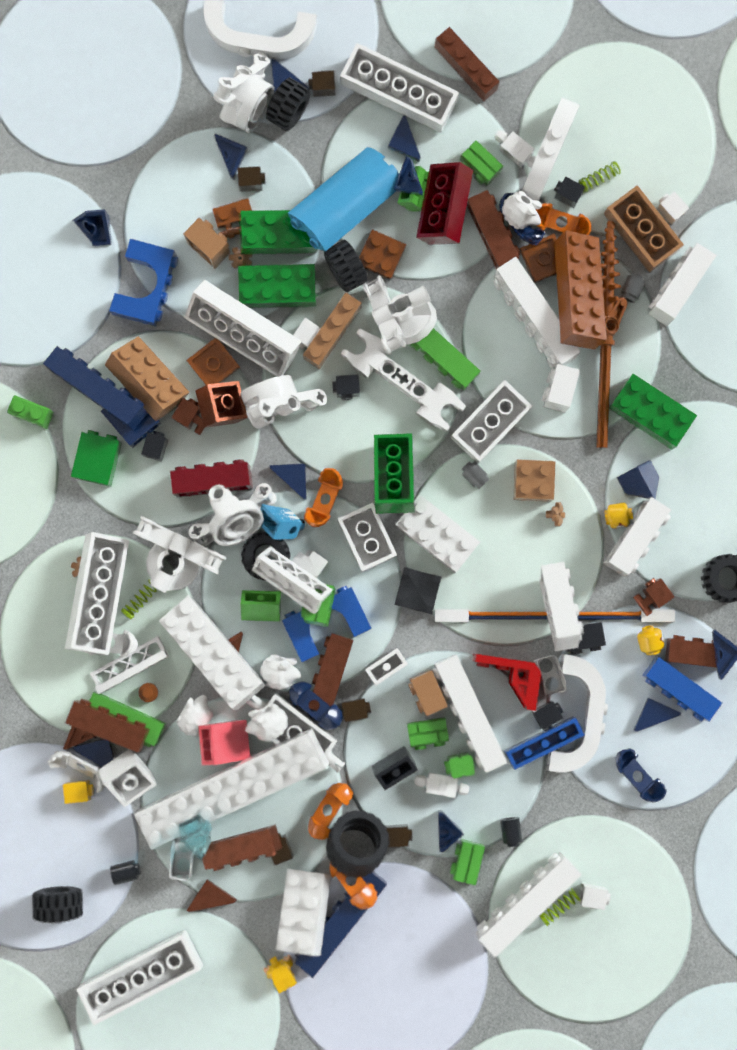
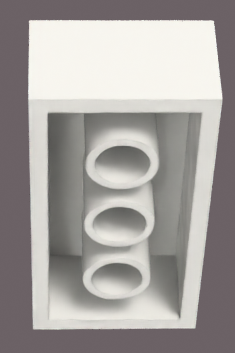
(683, 282)
(491, 421)
(437, 534)
(637, 536)
(560, 607)
(303, 912)

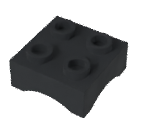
(418, 590)

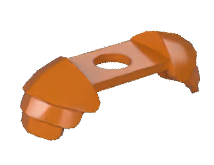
(575, 224)
(331, 484)
(336, 796)
(362, 895)

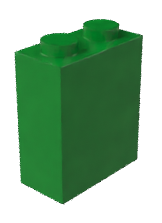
(96, 458)

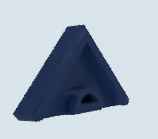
(280, 74)
(404, 141)
(232, 153)
(407, 179)
(294, 476)
(725, 653)
(653, 714)
(97, 751)

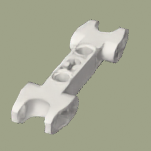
(431, 402)

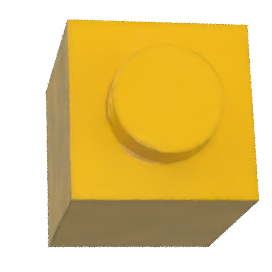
(77, 791)

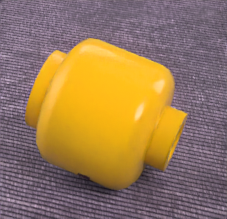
(618, 515)
(650, 640)

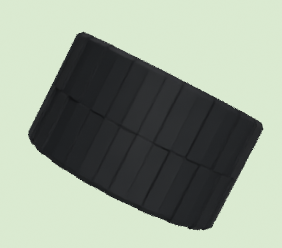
(363, 822)

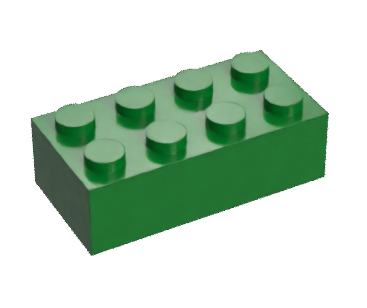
(271, 233)
(277, 286)
(652, 411)
(393, 473)

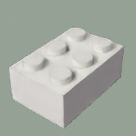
(367, 537)

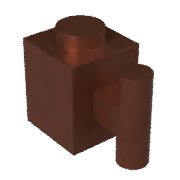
(188, 414)
(657, 595)

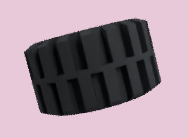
(288, 104)
(345, 266)
(254, 543)
(711, 580)
(57, 904)

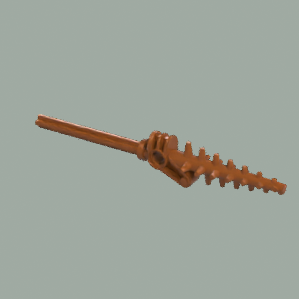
(614, 310)

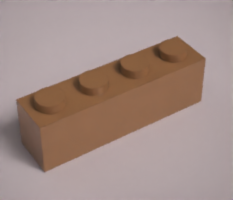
(332, 330)

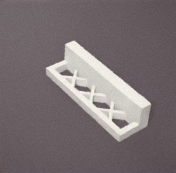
(288, 580)
(129, 672)

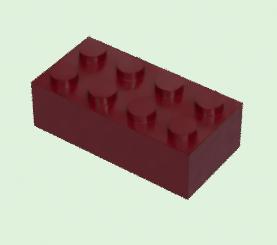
(444, 203)
(202, 478)

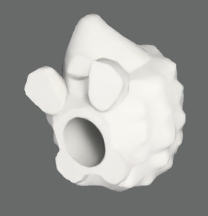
(520, 210)
(279, 672)
(193, 715)
(267, 722)

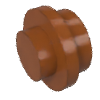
(148, 692)

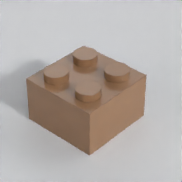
(207, 242)
(534, 480)
(428, 693)

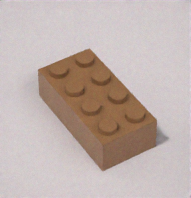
(643, 229)
(146, 378)

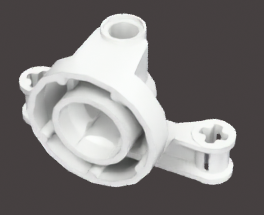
(245, 95)
(403, 318)
(278, 397)
(233, 518)
(190, 563)

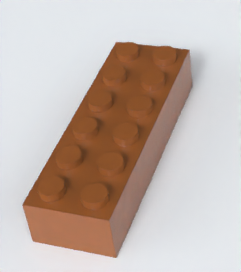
(580, 290)

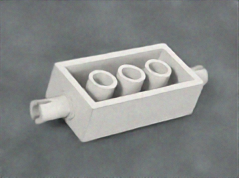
(299, 723)

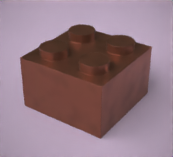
(221, 404)

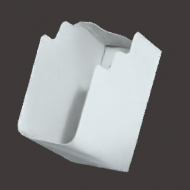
(310, 562)
(556, 668)
(174, 873)

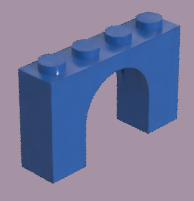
(147, 309)
(343, 602)

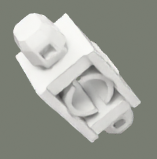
(515, 148)
(441, 785)

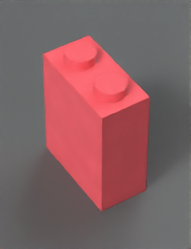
(224, 742)

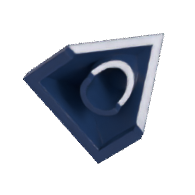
(95, 226)
(640, 481)
(448, 831)

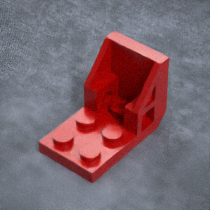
(526, 687)

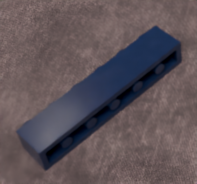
(95, 387)
(337, 927)

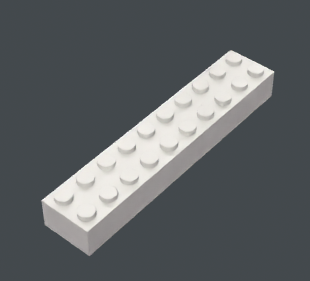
(233, 787)

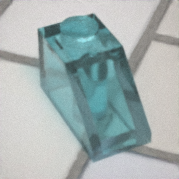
(196, 835)

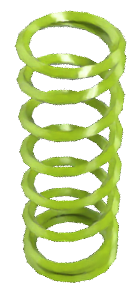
(582, 182)
(130, 615)
(559, 902)

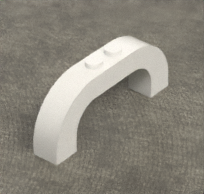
(251, 44)
(550, 148)
(593, 719)

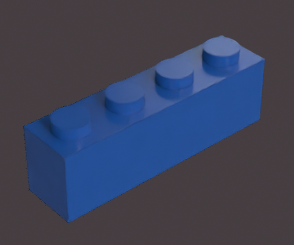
(682, 689)
(544, 742)

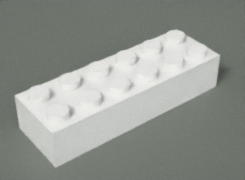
(398, 87)
(534, 312)
(242, 329)
(97, 594)
(212, 653)
(471, 716)
(527, 903)
(139, 977)

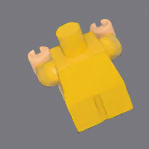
(281, 973)

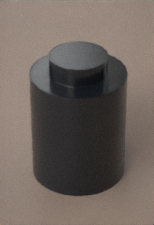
(511, 831)
(125, 872)

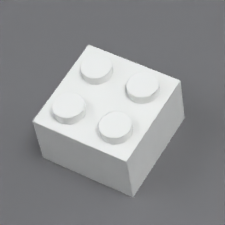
(561, 388)
(127, 777)

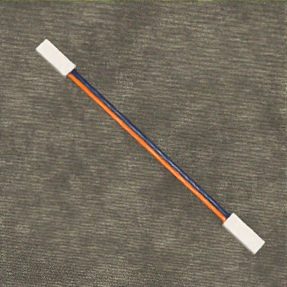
(462, 615)

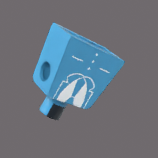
(281, 522)

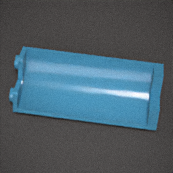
(345, 199)

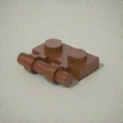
(229, 214)

